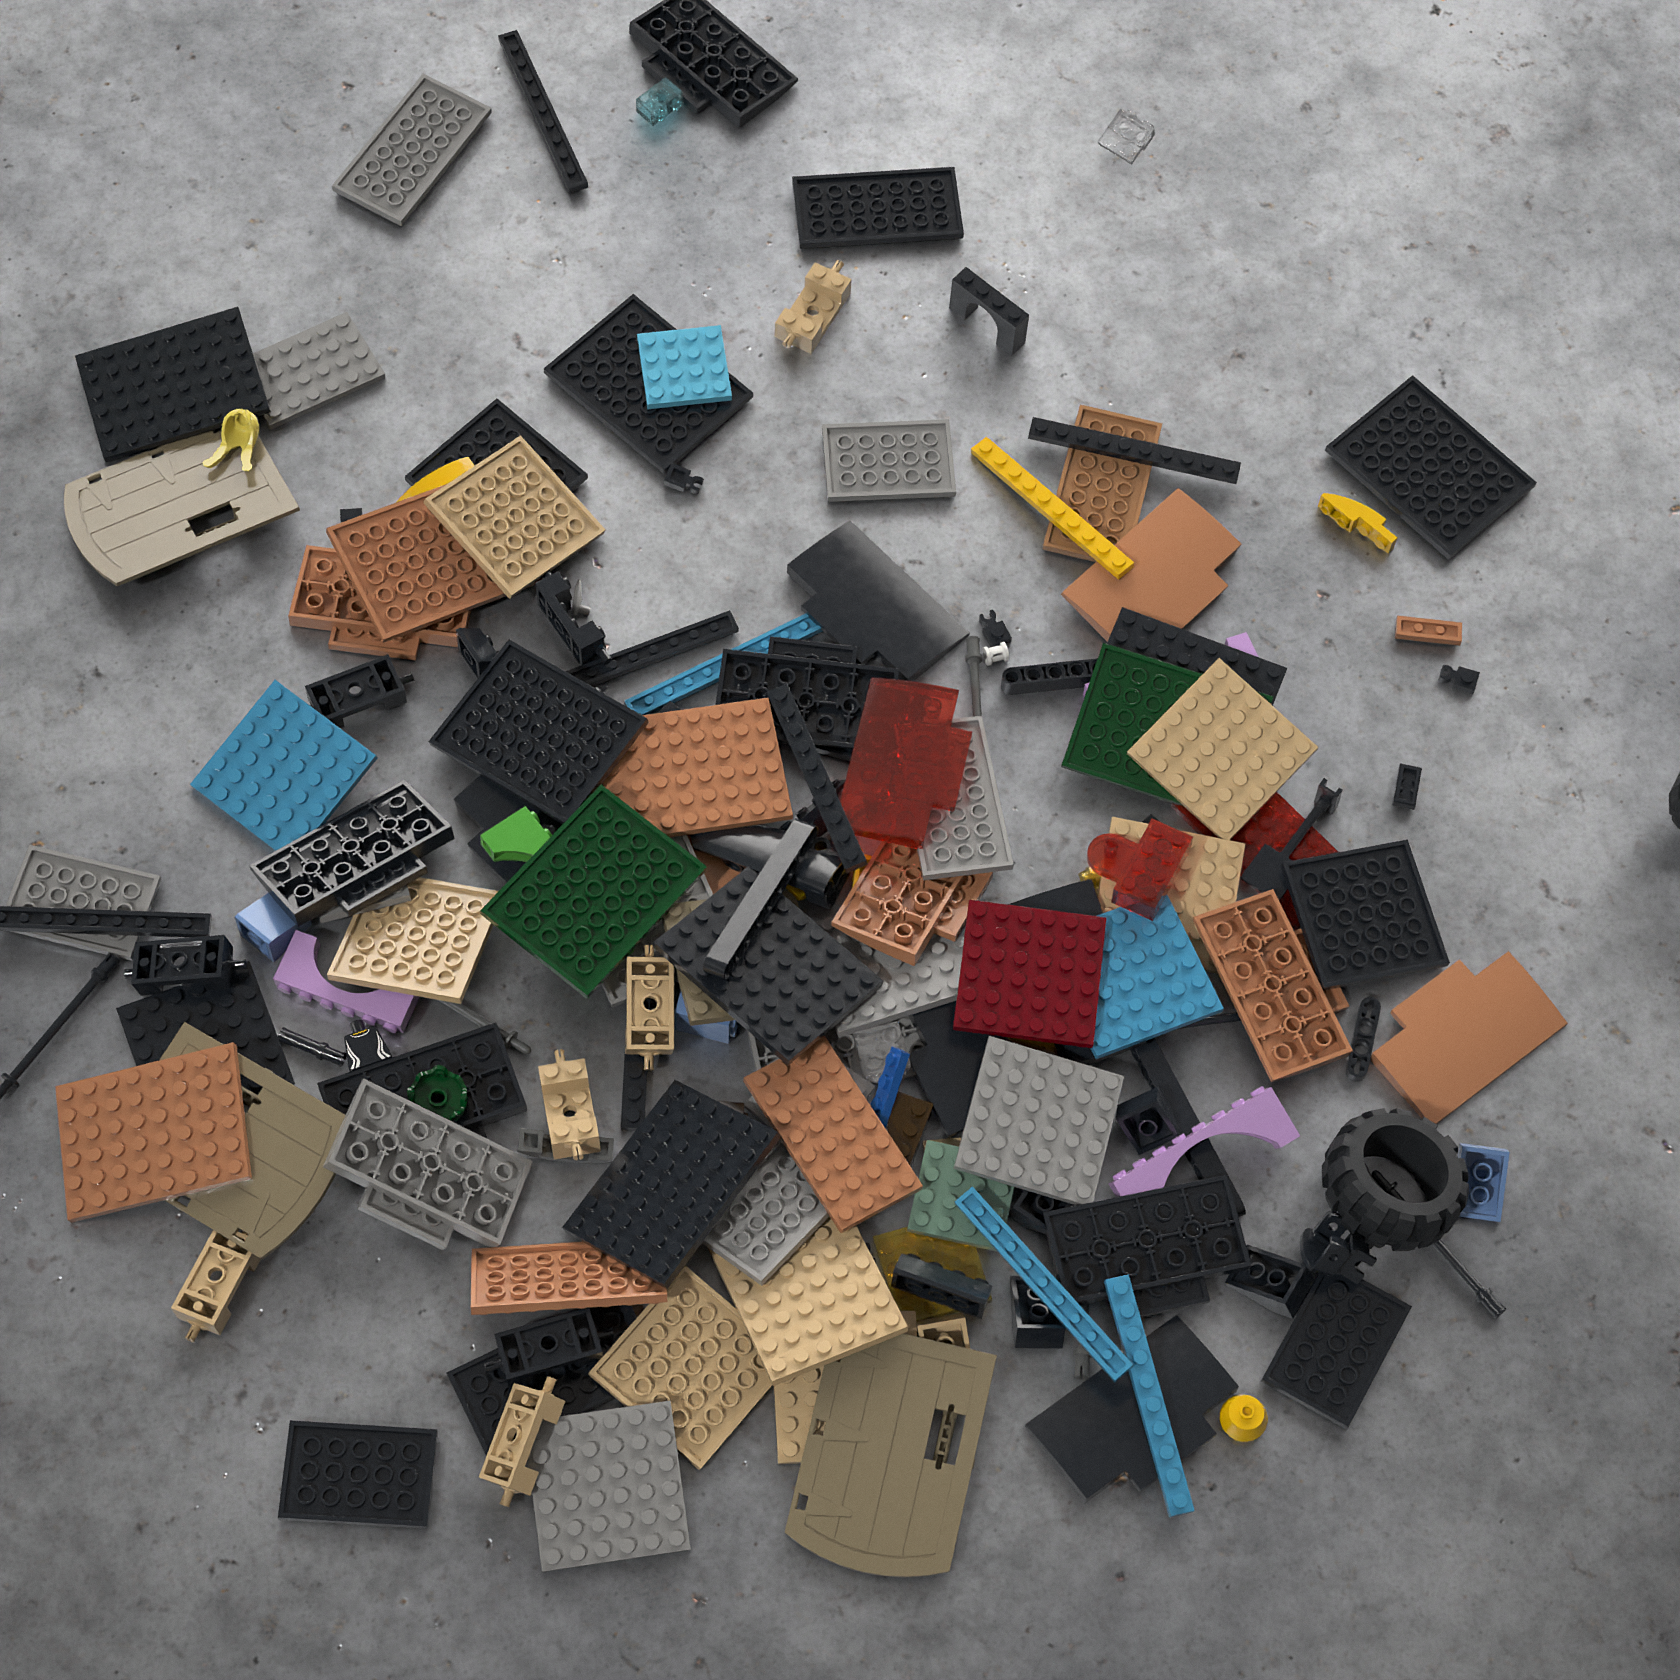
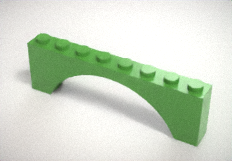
(516, 838)

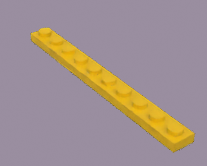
(1052, 508)

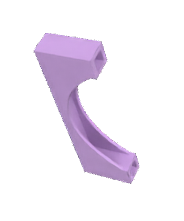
(1257, 1117)

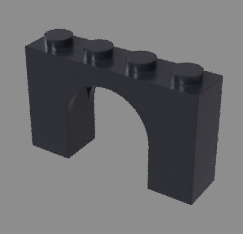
(1011, 321)

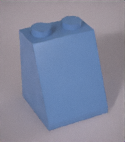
(267, 927)
(716, 1031)

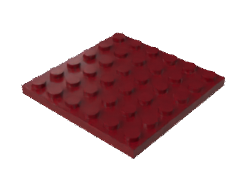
(1030, 974)

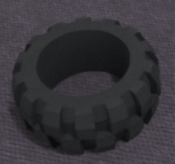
(1417, 1148)

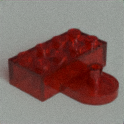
(1142, 869)

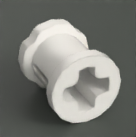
(988, 653)

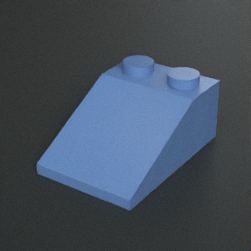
(1486, 1181)

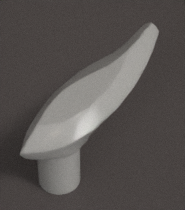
(577, 599)

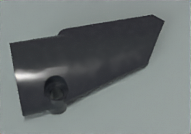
(819, 874)

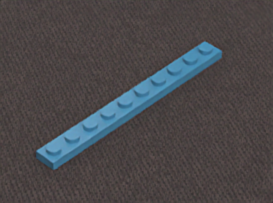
(709, 671)
(1044, 1284)
(1149, 1396)

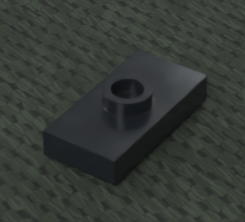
(1407, 786)

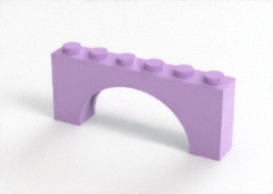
(301, 975)

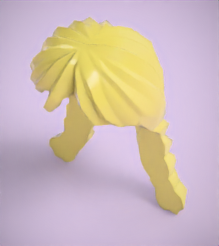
(238, 429)

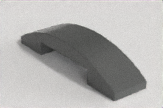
(539, 1145)

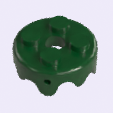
(440, 1081)

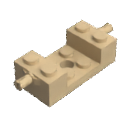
(823, 292)
(647, 1030)
(565, 1089)
(205, 1301)
(508, 1457)

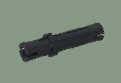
(320, 1050)

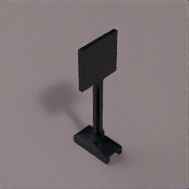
(1265, 869)

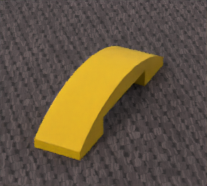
(439, 477)

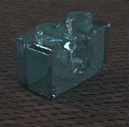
(659, 101)

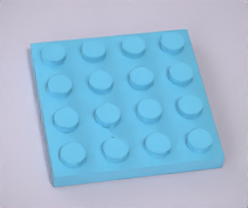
(684, 367)

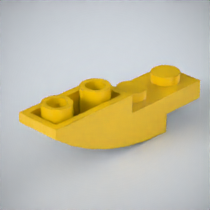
(1352, 514)

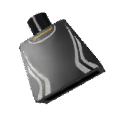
(364, 1046)

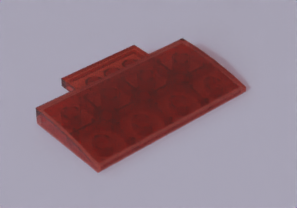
(904, 761)

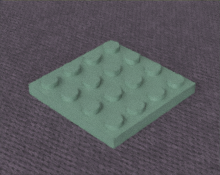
(934, 1206)

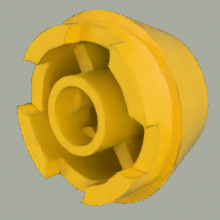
(1243, 1418)

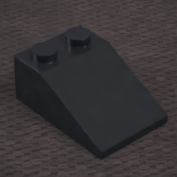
(1273, 1281)
(1032, 1320)

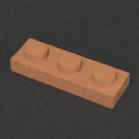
(1428, 630)

